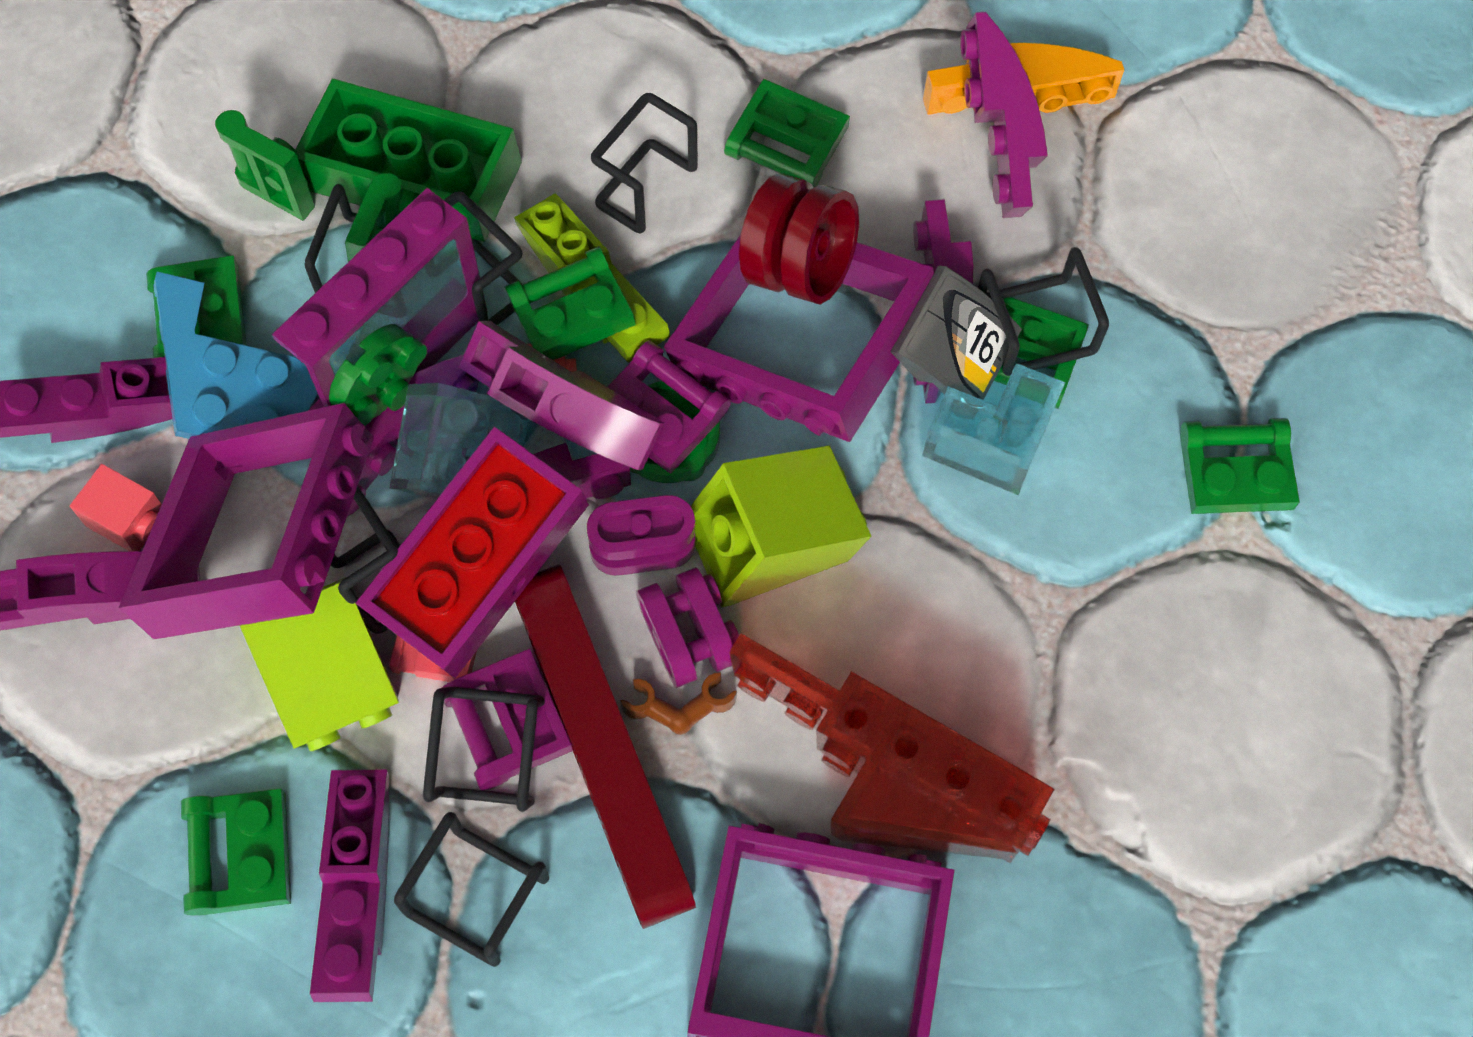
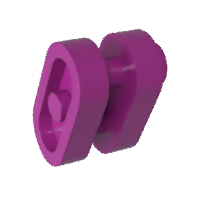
(641, 535)
(699, 598)

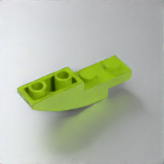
(563, 238)

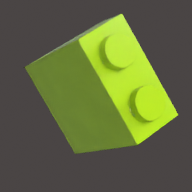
(776, 522)
(322, 670)

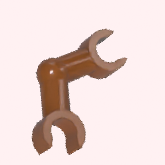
(682, 719)

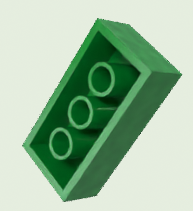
(374, 133)

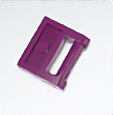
(679, 432)
(514, 675)

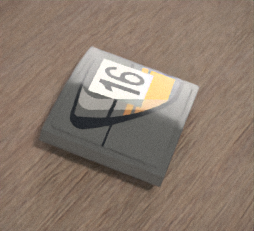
(953, 336)

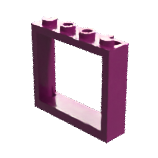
(783, 398)
(162, 587)
(815, 854)

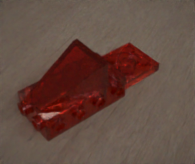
(915, 775)

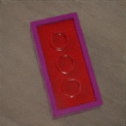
(474, 552)

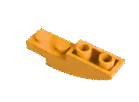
(1056, 73)

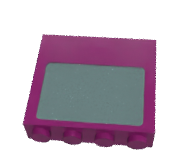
(407, 276)

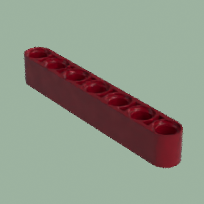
(603, 750)

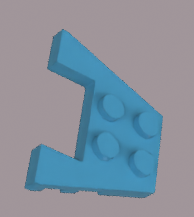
(220, 381)

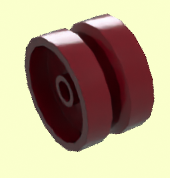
(799, 238)

